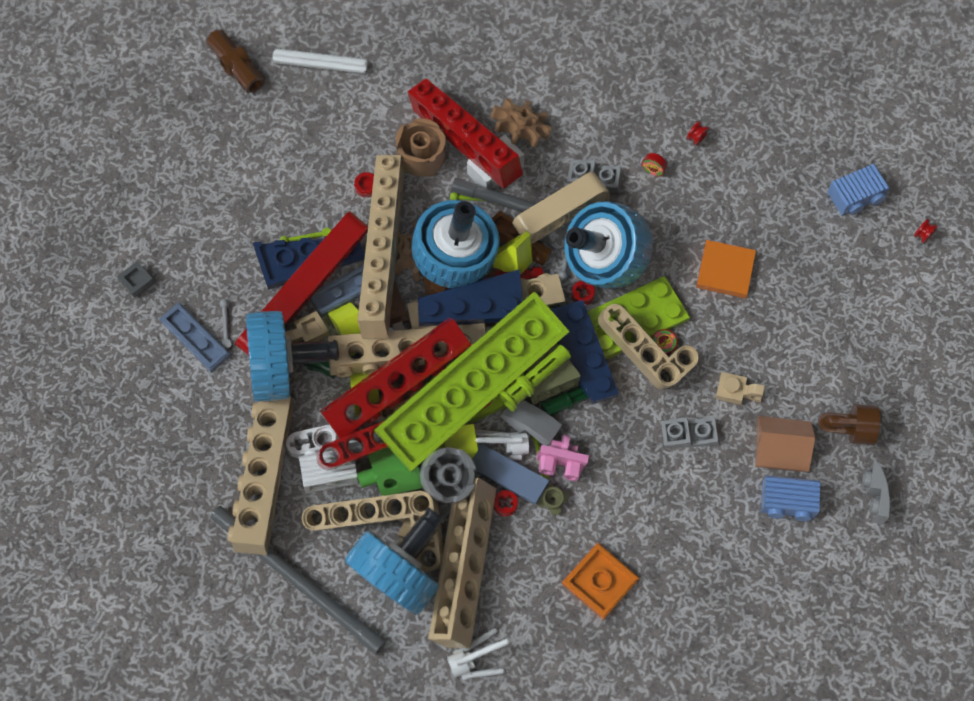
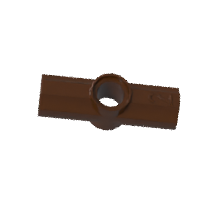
(235, 61)

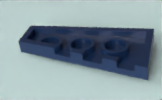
(283, 258)
(473, 303)
(586, 352)

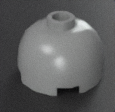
(448, 475)

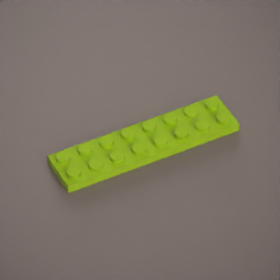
(471, 381)

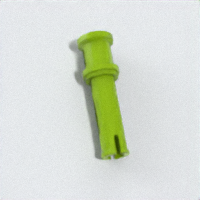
(525, 387)

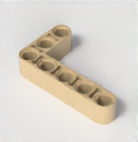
(382, 513)

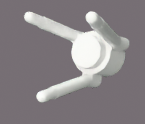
(515, 442)
(462, 662)

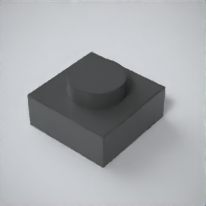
(135, 279)

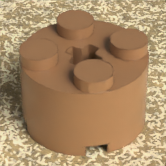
(421, 147)

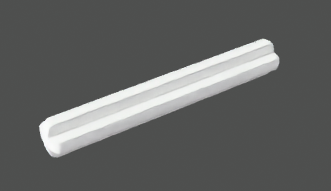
(320, 61)

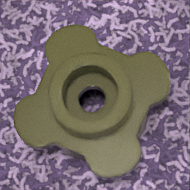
(553, 492)

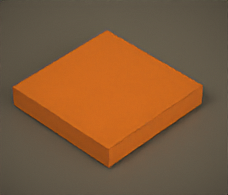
(726, 269)
(600, 581)

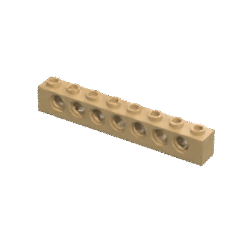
(381, 248)

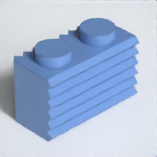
(858, 190)
(790, 497)

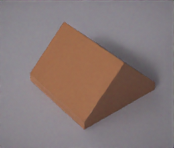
(784, 444)

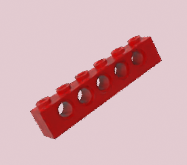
(466, 133)
(446, 332)

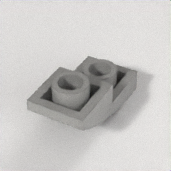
(608, 175)
(533, 420)
(691, 433)
(877, 487)

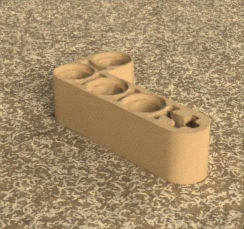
(561, 207)
(642, 343)

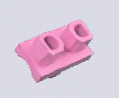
(563, 455)

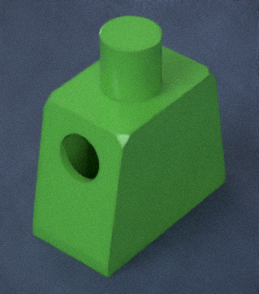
(389, 474)

